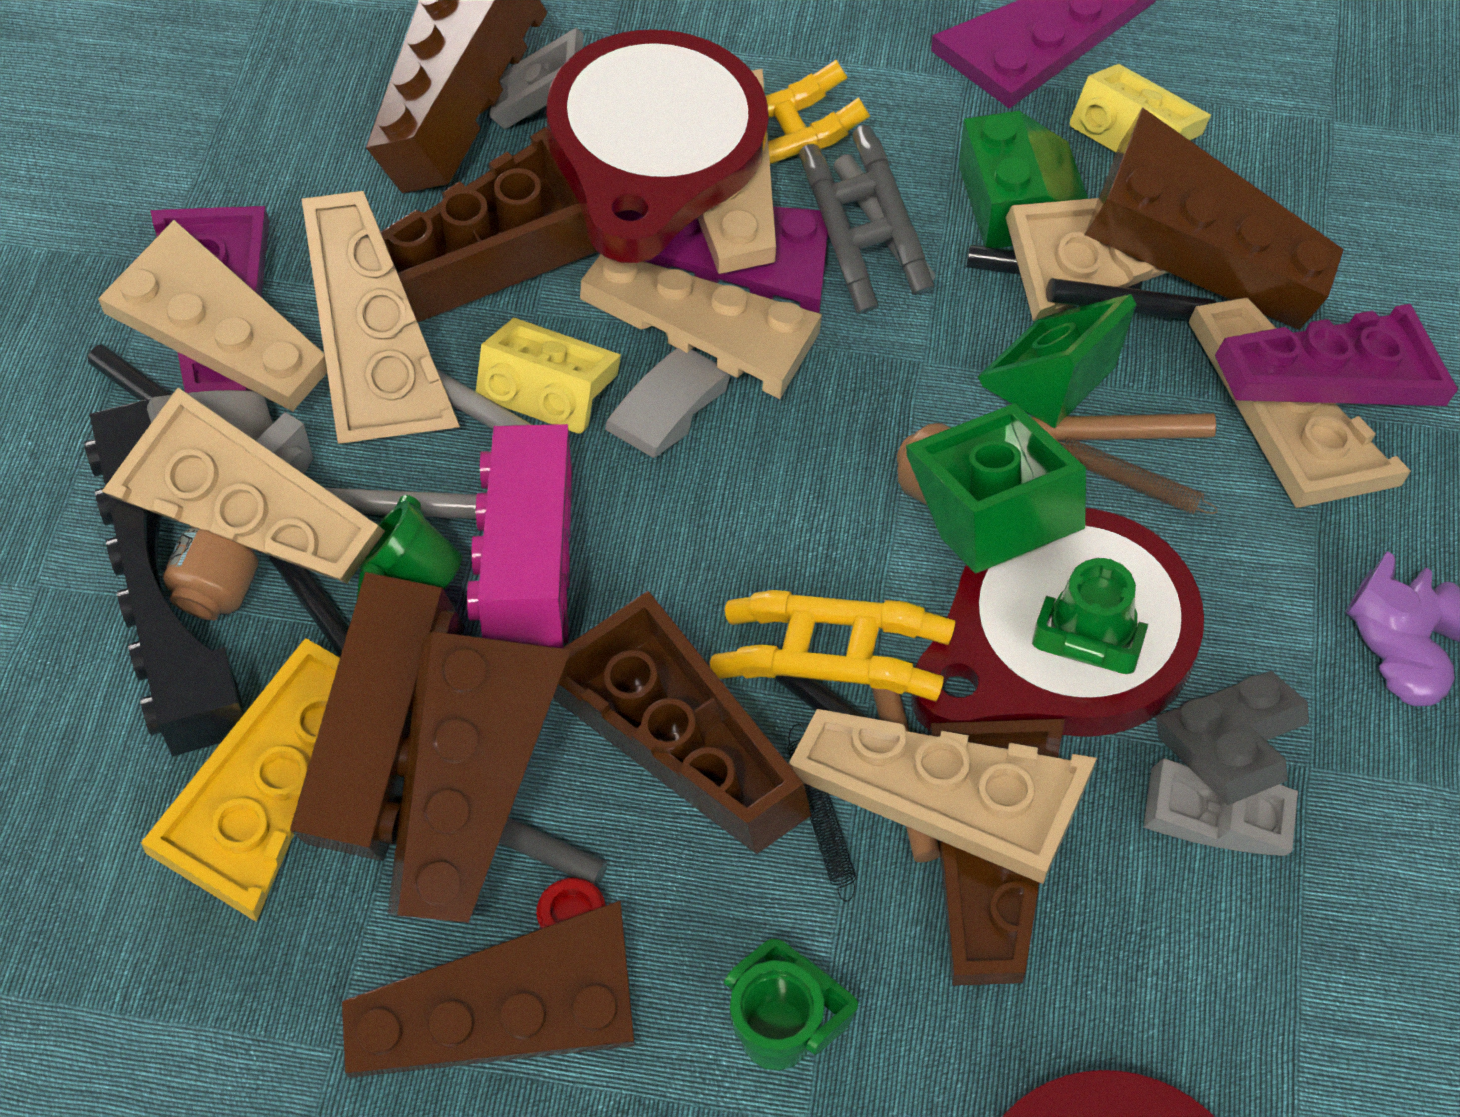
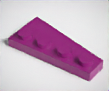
(1029, 41)
(240, 242)
(797, 265)
(1350, 362)

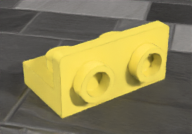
(1116, 97)
(544, 373)

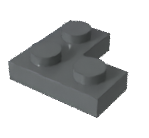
(1228, 734)

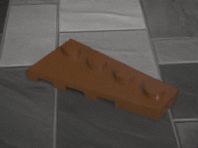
(985, 903)
(512, 1001)

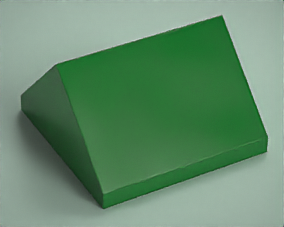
(1061, 359)

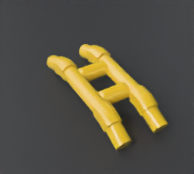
(801, 95)
(859, 663)

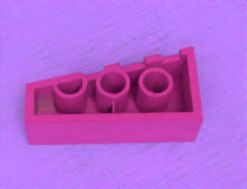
(525, 536)

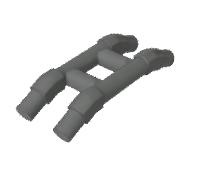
(849, 241)

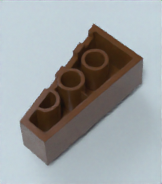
(444, 82)
(1210, 225)
(489, 233)
(674, 717)
(362, 744)
(466, 757)

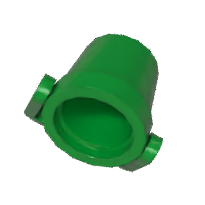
(411, 548)
(1094, 618)
(781, 1006)

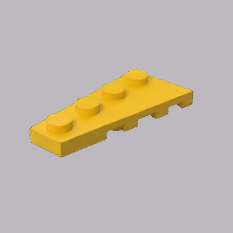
(238, 809)

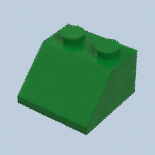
(1013, 162)
(999, 486)

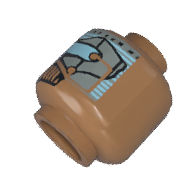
(209, 574)

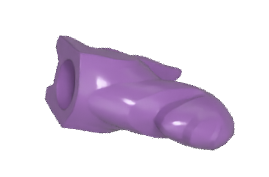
(1398, 628)

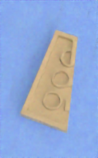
(742, 227)
(1053, 244)
(210, 315)
(722, 320)
(370, 337)
(1309, 444)
(227, 483)
(966, 794)

